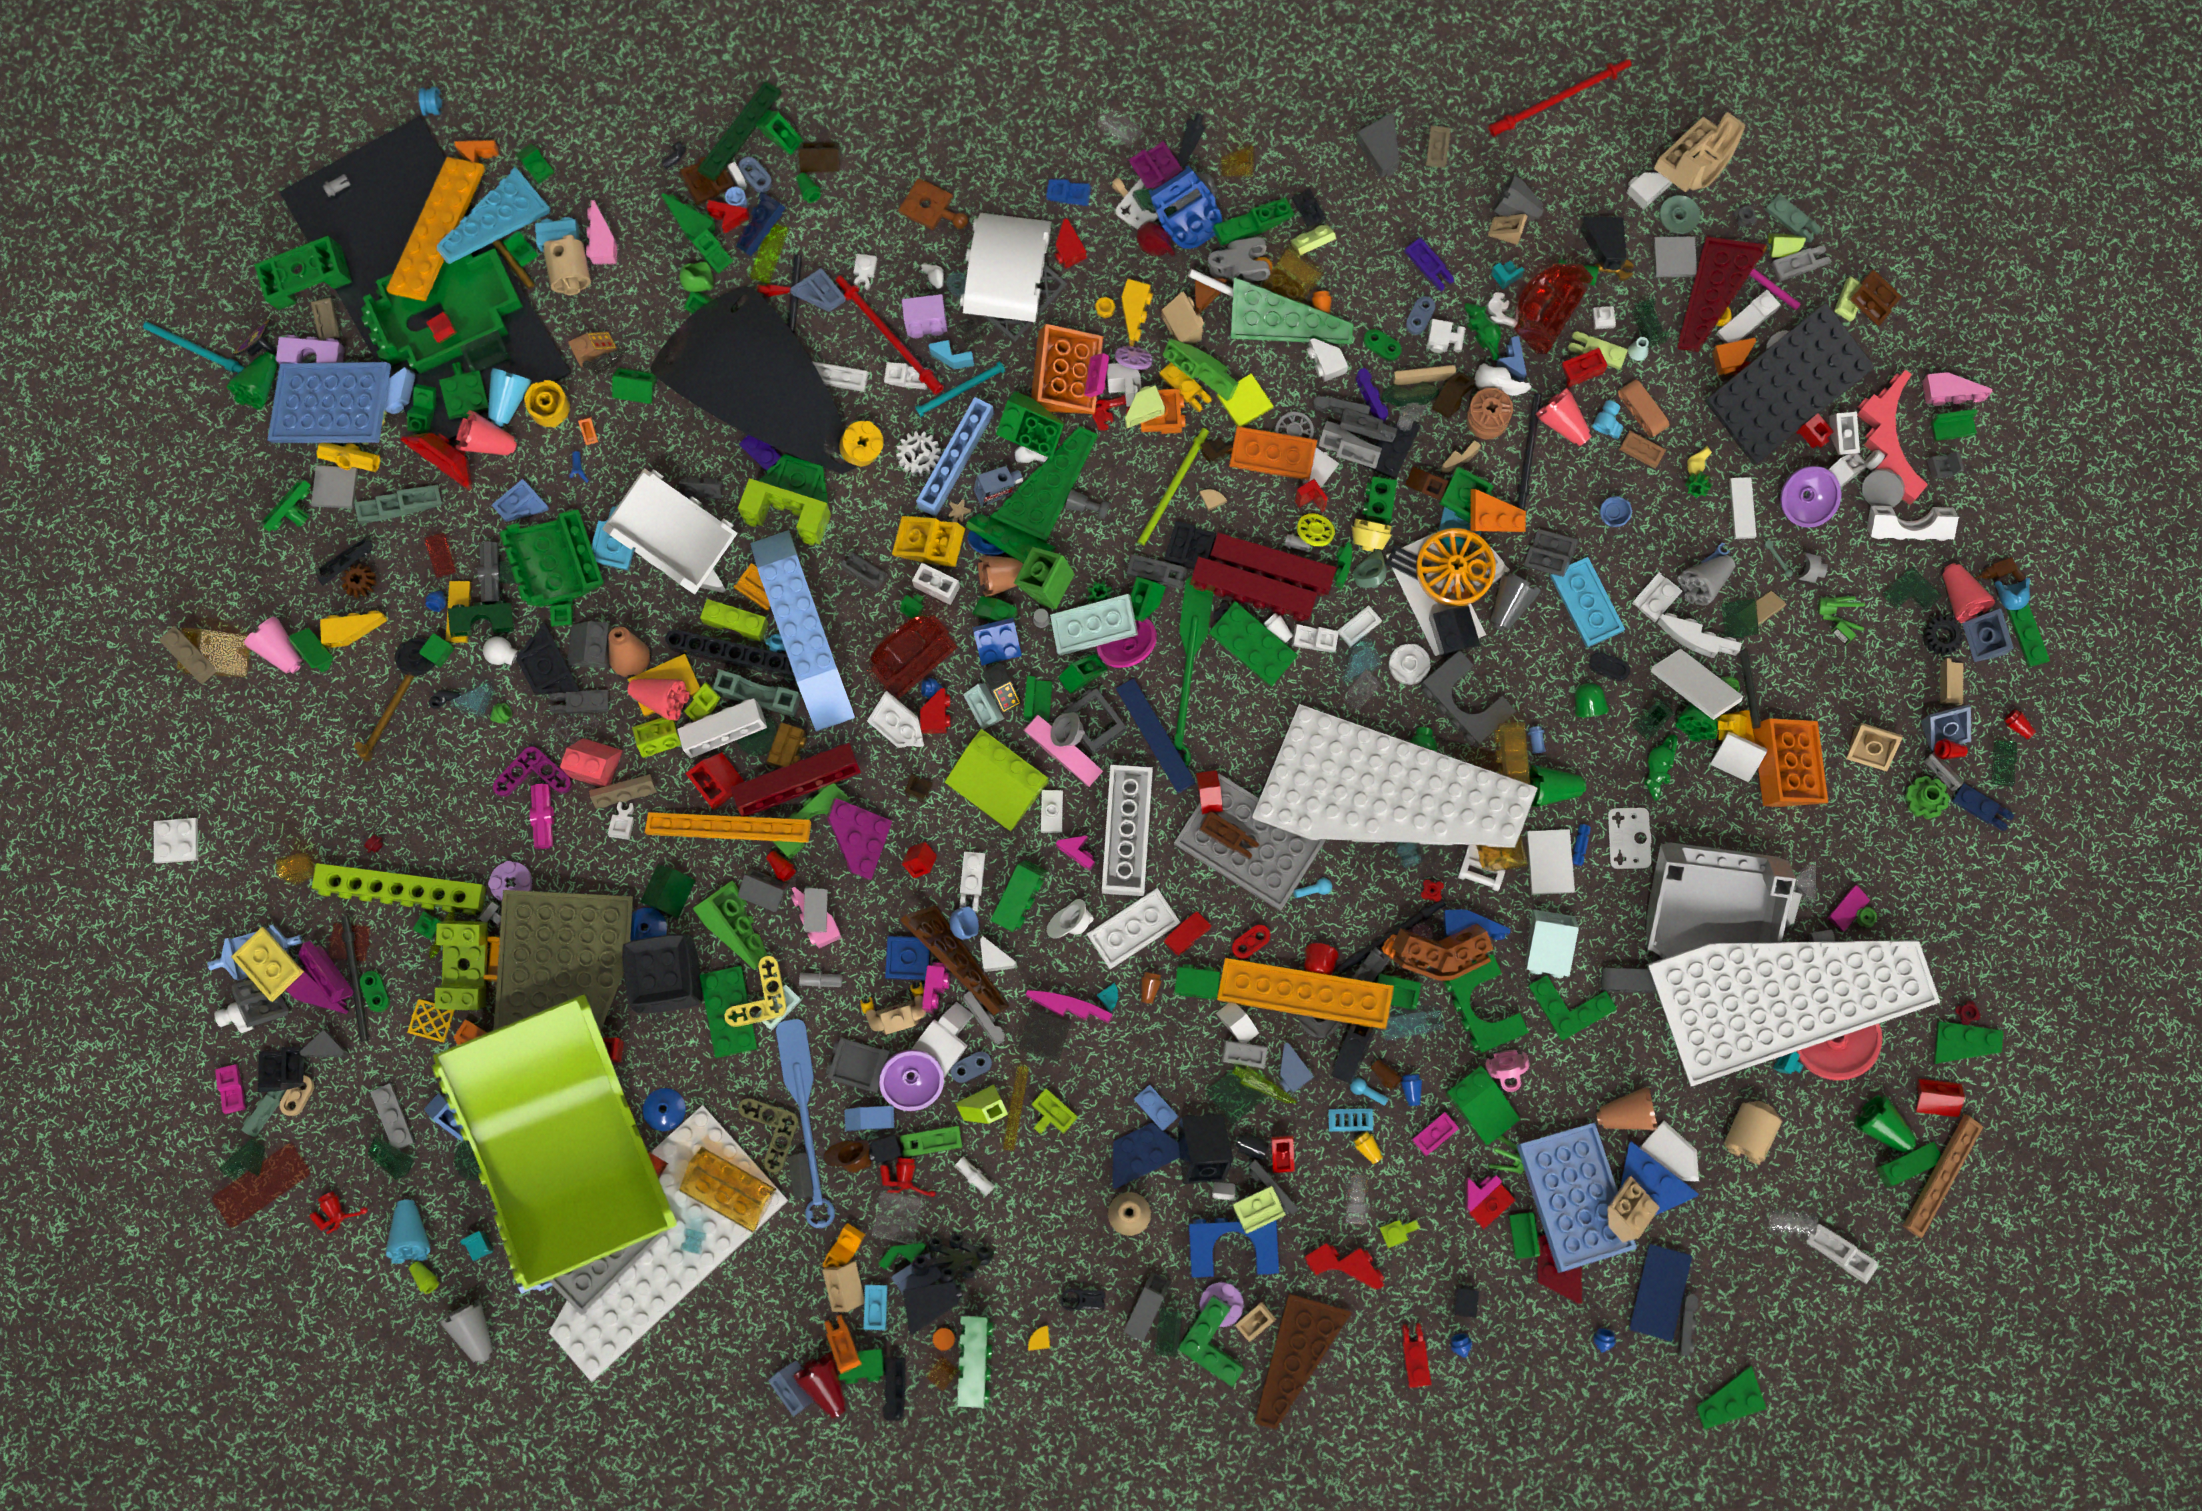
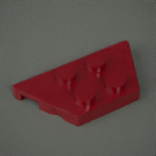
(1564, 1283)

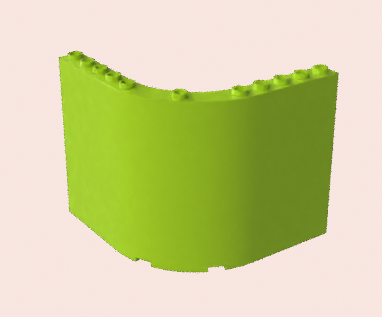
(554, 1141)

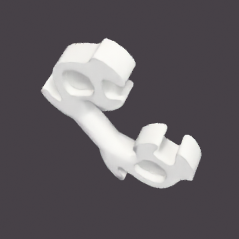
(1496, 307)

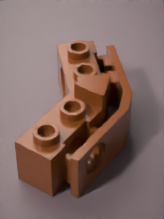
(1449, 957)

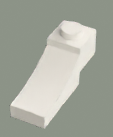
(1749, 318)
(1843, 1253)

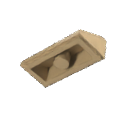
(1768, 606)

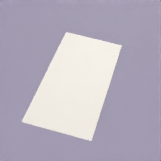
(1419, 601)

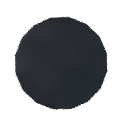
(410, 660)

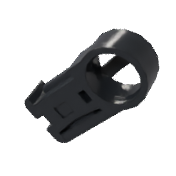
(1086, 1298)

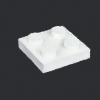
(175, 840)

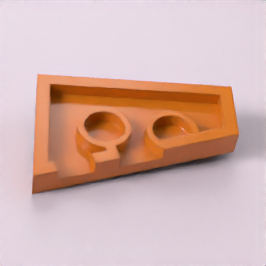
(1495, 515)

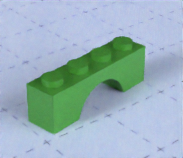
(812, 807)

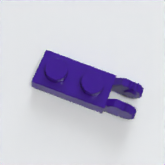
(1428, 263)
(1371, 394)

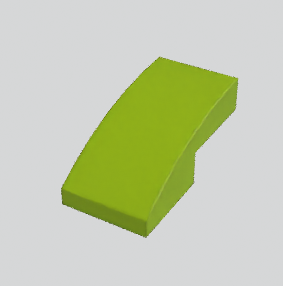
(703, 703)

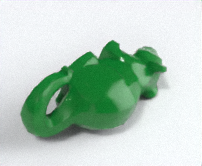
(1487, 330)
(1659, 762)

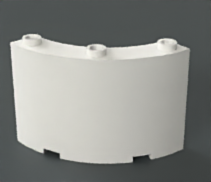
(1005, 267)
(670, 530)

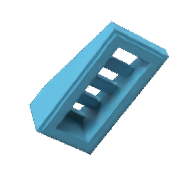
(1350, 1128)

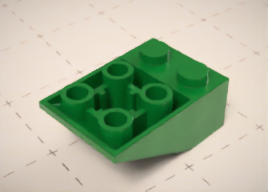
(1030, 425)

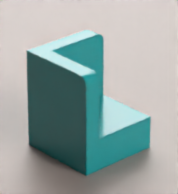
(1506, 274)
(477, 1245)

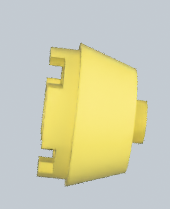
(1370, 534)

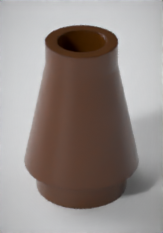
(1388, 1076)

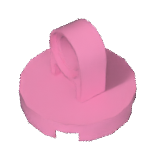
(1508, 1065)

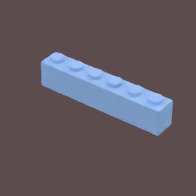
(955, 457)

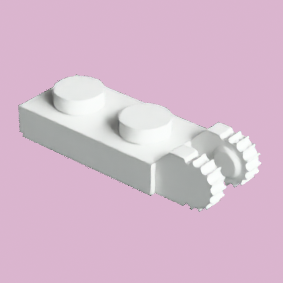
(972, 878)

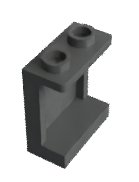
(857, 1065)

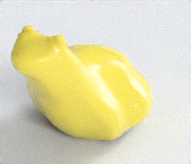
(1697, 462)

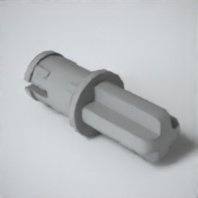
(820, 980)

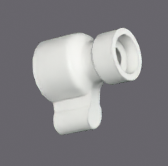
(224, 1017)

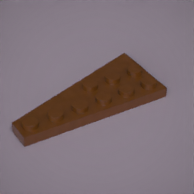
(1300, 1345)

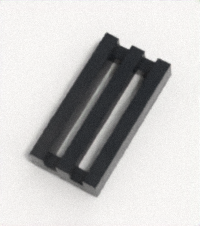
(1393, 565)

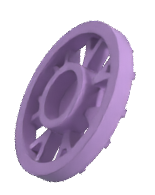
(1133, 357)

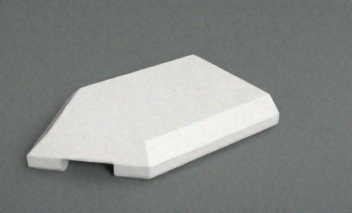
(896, 722)
(1672, 1152)

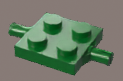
(463, 393)

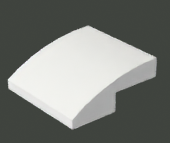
(1738, 756)
(941, 1045)

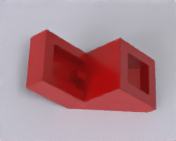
(441, 327)

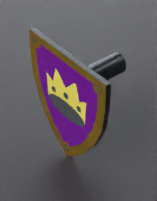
(256, 342)

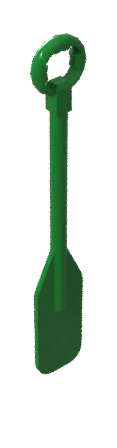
(1193, 632)

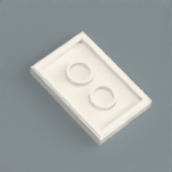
(1550, 862)

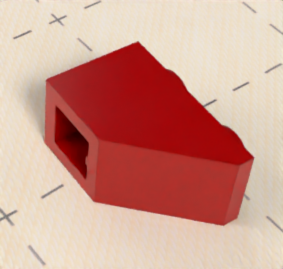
(934, 714)

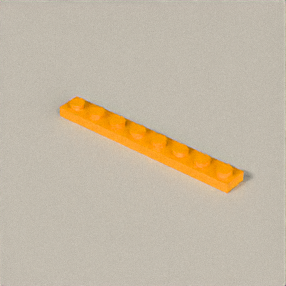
(728, 827)

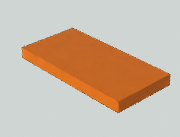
(1273, 453)

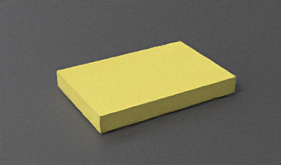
(267, 964)

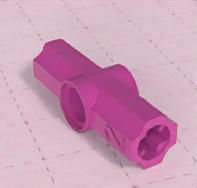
(541, 816)

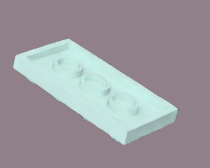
(1094, 624)

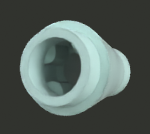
(1639, 349)

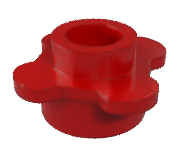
(1432, 896)

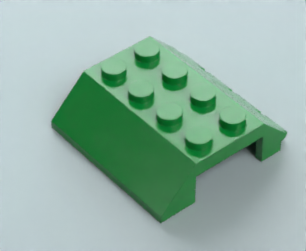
(552, 560)

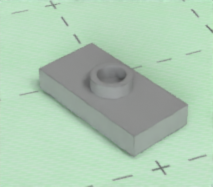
(1244, 1054)

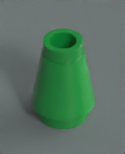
(808, 188)

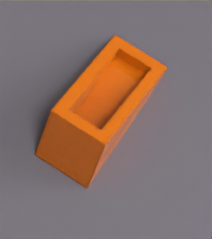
(588, 430)

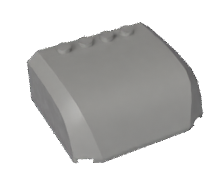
(1716, 898)

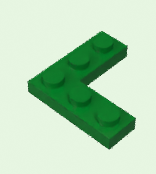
(1566, 1022)
(1198, 1348)

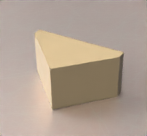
(1508, 228)
(1255, 1322)

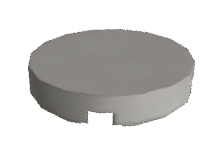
(1883, 488)

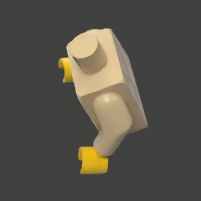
(898, 1016)

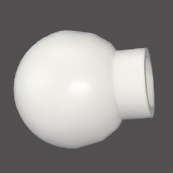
(499, 651)

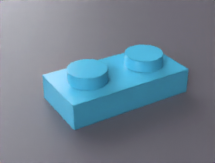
(875, 1307)

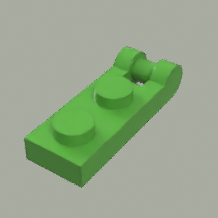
(932, 1141)

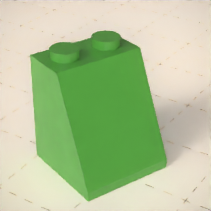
(1045, 577)

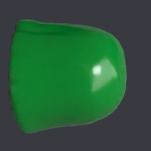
(1590, 701)

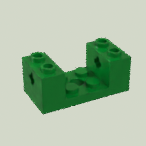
(320, 263)

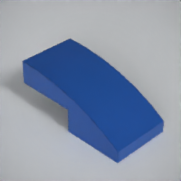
(1068, 192)

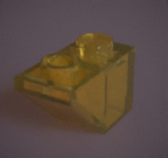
(295, 868)

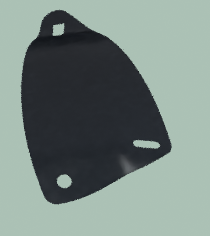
(754, 377)

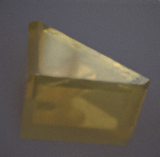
(1238, 163)

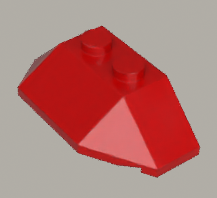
(441, 455)

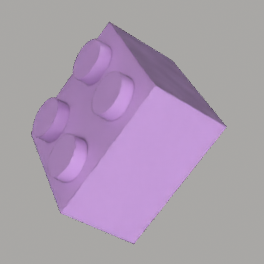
(924, 316)

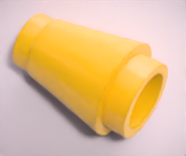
(1367, 1146)

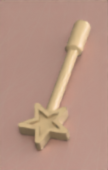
(957, 513)

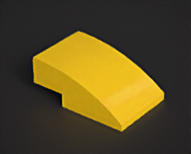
(928, 540)

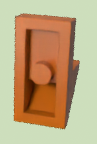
(473, 149)

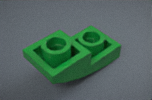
(1344, 560)

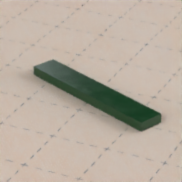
(739, 131)

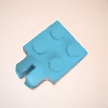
(609, 550)

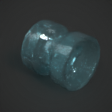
(1409, 855)
(693, 1241)

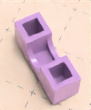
(294, 350)

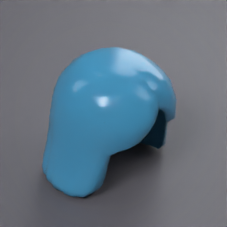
(2014, 596)

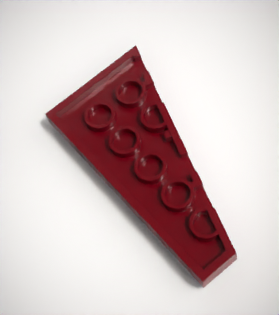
(1719, 277)

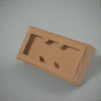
(1642, 449)

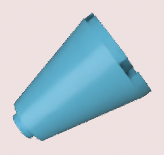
(505, 395)

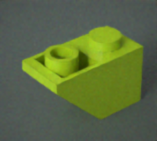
(982, 1106)

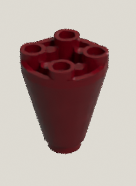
(822, 1384)

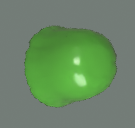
(696, 277)

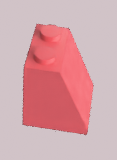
(591, 762)

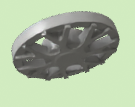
(1295, 428)

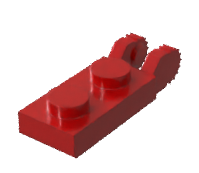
(1416, 1358)

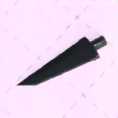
(1190, 139)

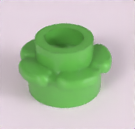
(1872, 917)

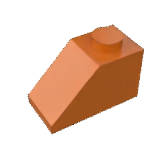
(1731, 355)

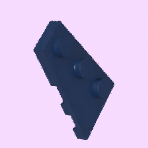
(763, 220)

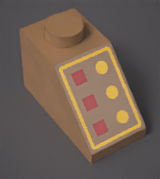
(591, 346)

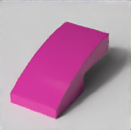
(230, 1088)

